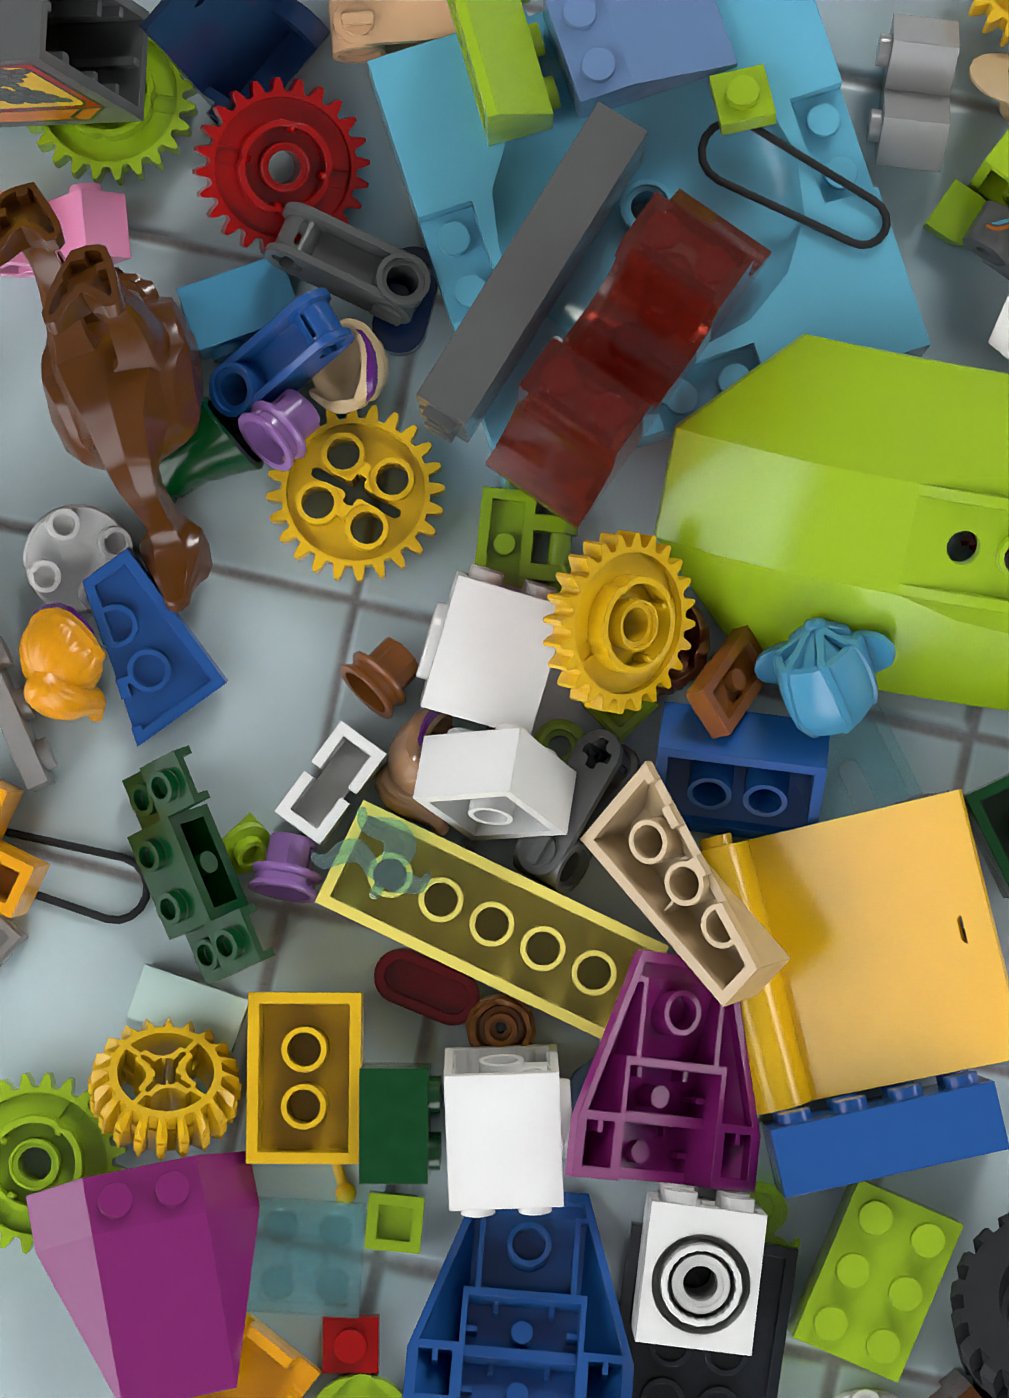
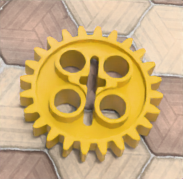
(332, 537)

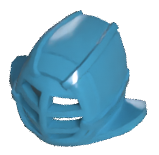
(826, 674)

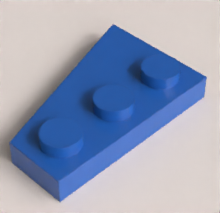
(151, 649)

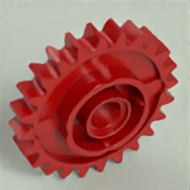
(255, 132)

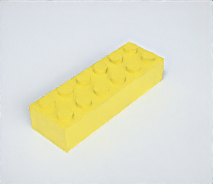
(495, 927)

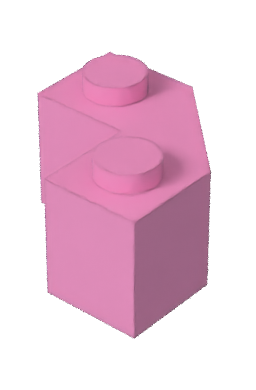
(86, 218)

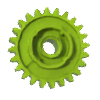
(127, 145)
(62, 1127)

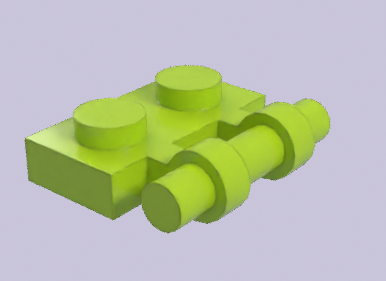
(507, 533)

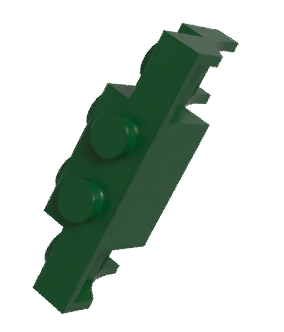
(191, 869)

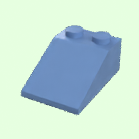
(634, 47)

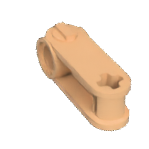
(380, 27)

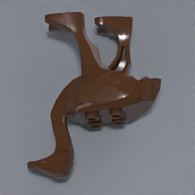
(116, 380)

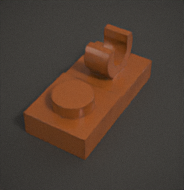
(727, 683)

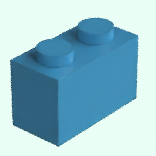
(234, 306)

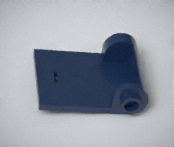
(234, 42)

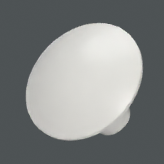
(67, 549)

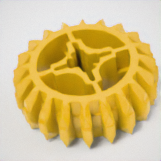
(168, 1105)

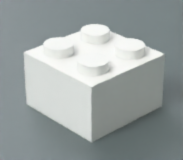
(495, 783)

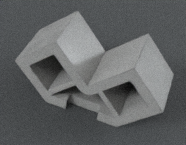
(915, 92)

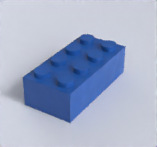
(884, 1134)

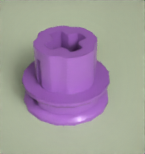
(280, 428)
(287, 869)

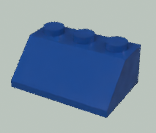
(743, 778)

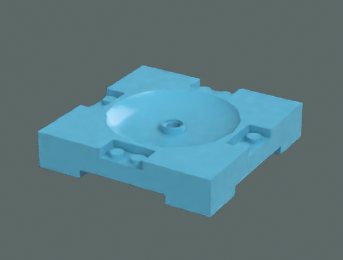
(478, 195)

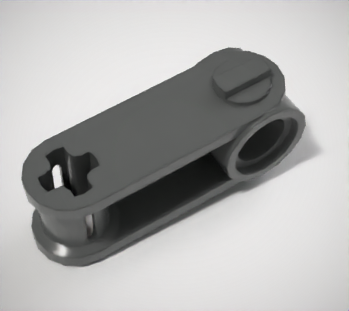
(348, 263)
(564, 859)

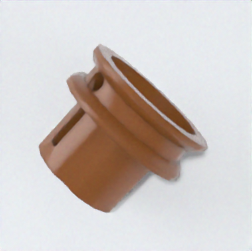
(381, 676)

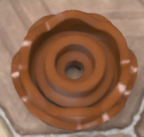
(496, 1009)

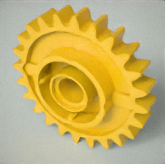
(619, 621)

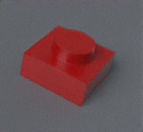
(351, 1344)

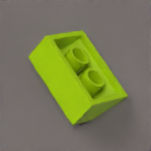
(504, 68)

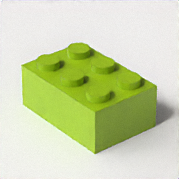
(875, 1278)

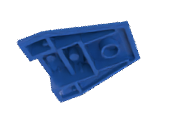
(522, 1312)

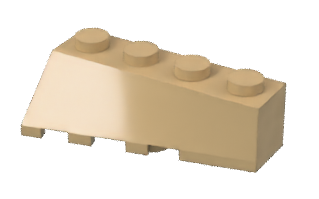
(666, 876)

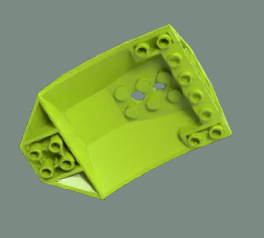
(835, 499)

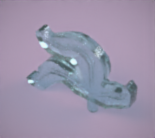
(397, 854)

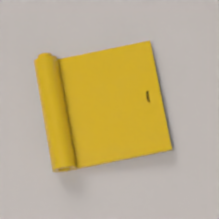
(876, 951)

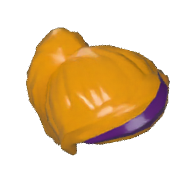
(62, 665)

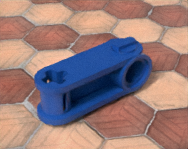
(280, 355)

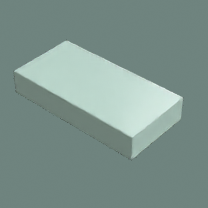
(170, 995)

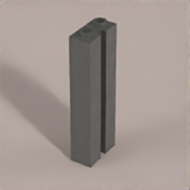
(531, 274)

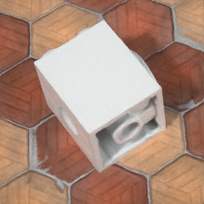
(488, 650)
(505, 1128)
(689, 1233)

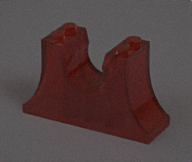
(625, 354)

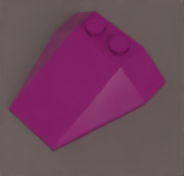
(668, 1087)
(155, 1270)

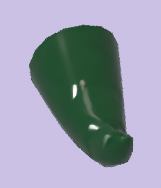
(209, 455)

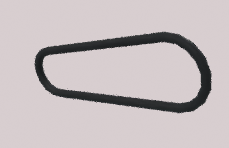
(886, 223)
(92, 851)

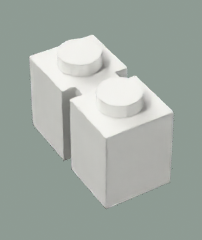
(320, 803)

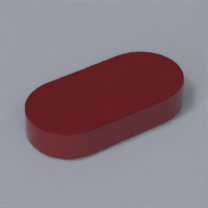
(426, 986)

